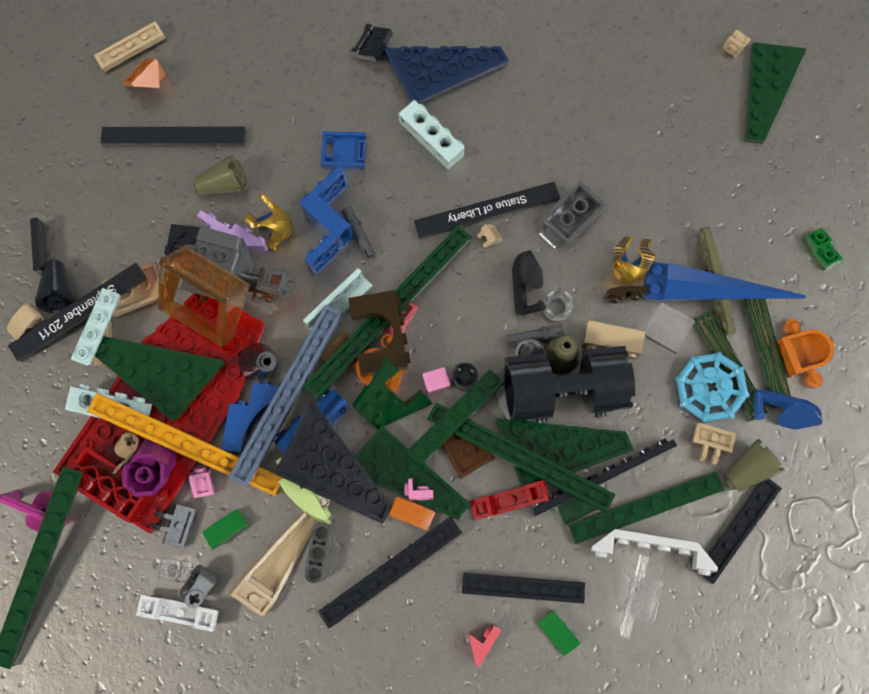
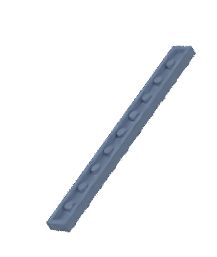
(286, 396)

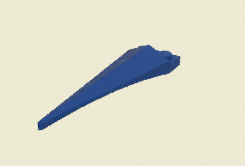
(681, 283)

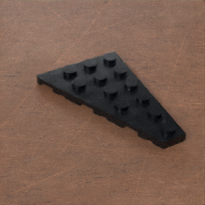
(327, 467)

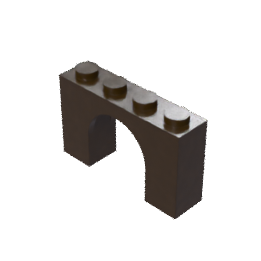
(383, 306)

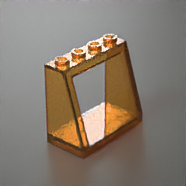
(209, 279)

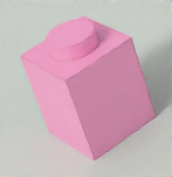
(437, 381)

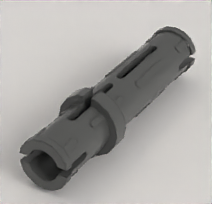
(358, 232)
(540, 334)

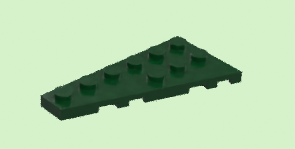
(769, 80)
(391, 467)

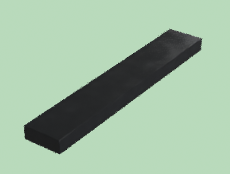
(741, 526)
(523, 588)

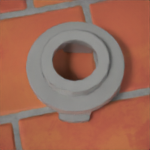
(563, 297)

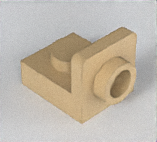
(736, 43)

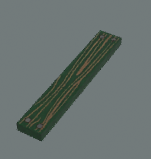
(717, 341)
(766, 346)

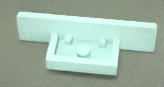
(95, 327)

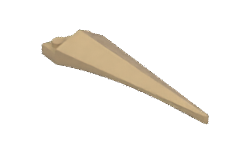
(268, 574)

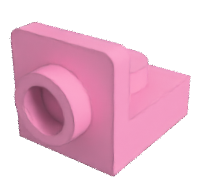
(201, 481)
(421, 493)

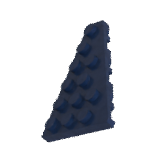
(435, 71)

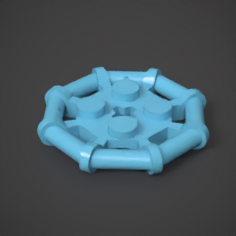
(714, 398)

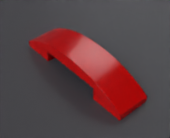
(510, 500)

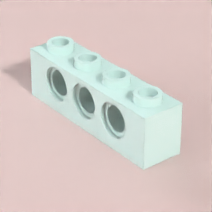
(446, 155)
(79, 400)

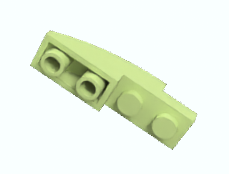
(306, 500)

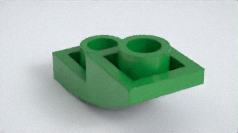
(822, 248)
(224, 528)

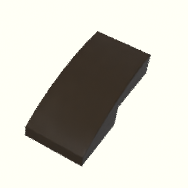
(619, 293)

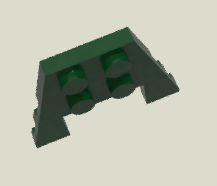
(381, 404)

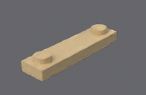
(129, 46)

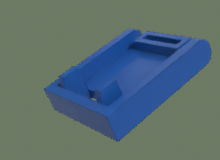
(347, 150)

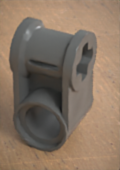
(198, 586)

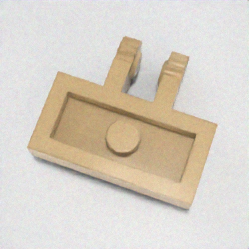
(713, 438)

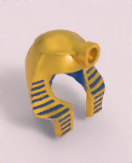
(277, 221)
(632, 272)

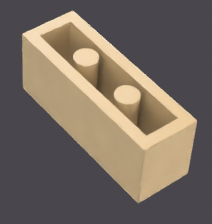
(605, 335)

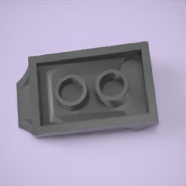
(570, 216)

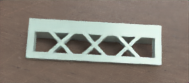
(353, 286)

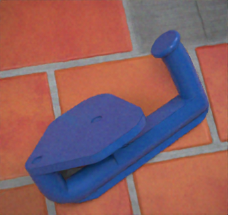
(797, 412)

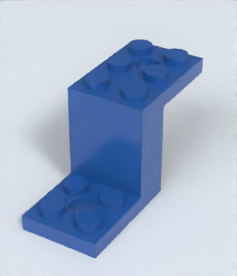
(326, 219)

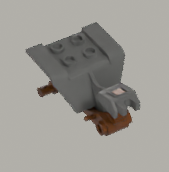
(233, 256)

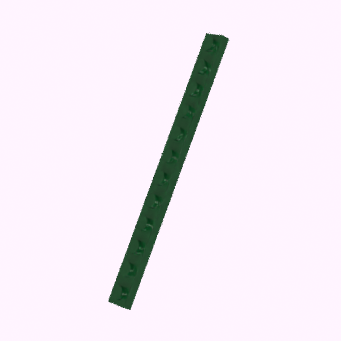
(374, 327)

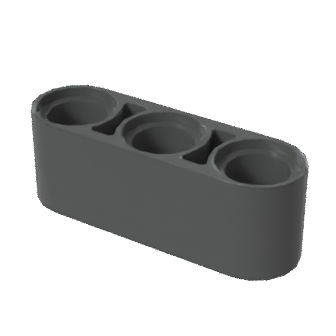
(312, 561)

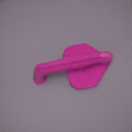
(34, 512)

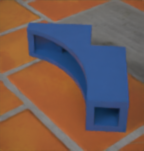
(242, 417)

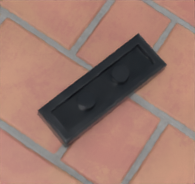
(39, 245)

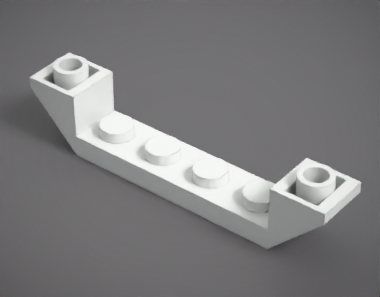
(701, 560)

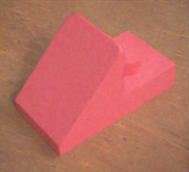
(481, 649)

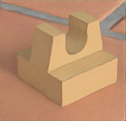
(492, 235)

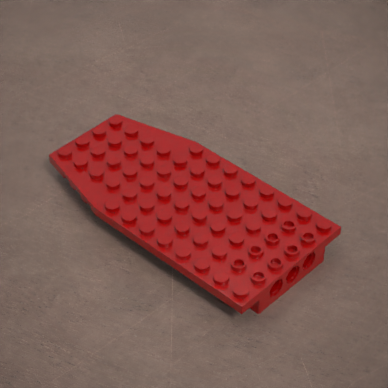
(95, 444)

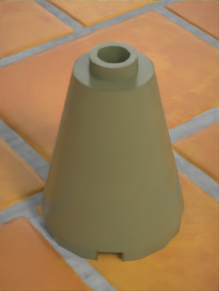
(222, 178)
(562, 354)
(753, 467)

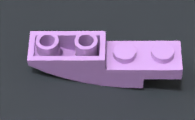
(253, 243)

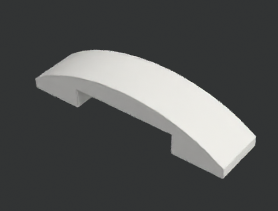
(177, 612)

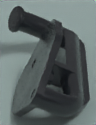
(525, 273)

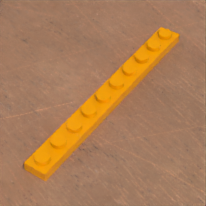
(177, 440)

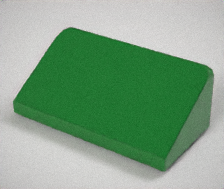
(558, 633)

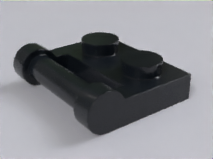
(375, 45)
(181, 236)

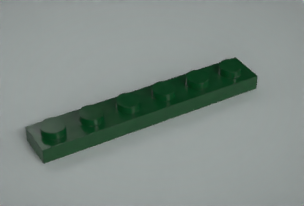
(455, 417)

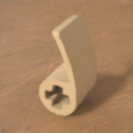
(24, 318)
(125, 448)

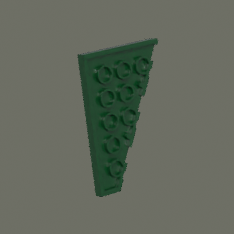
(160, 375)
(564, 445)

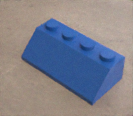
(332, 407)

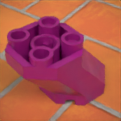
(148, 469)

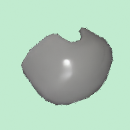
(529, 347)

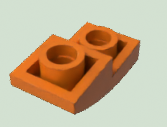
(411, 513)

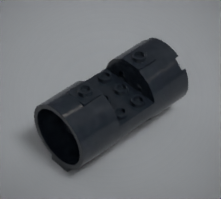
(603, 381)

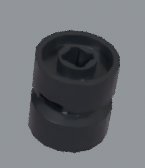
(464, 376)

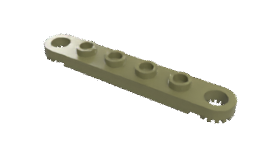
(710, 256)

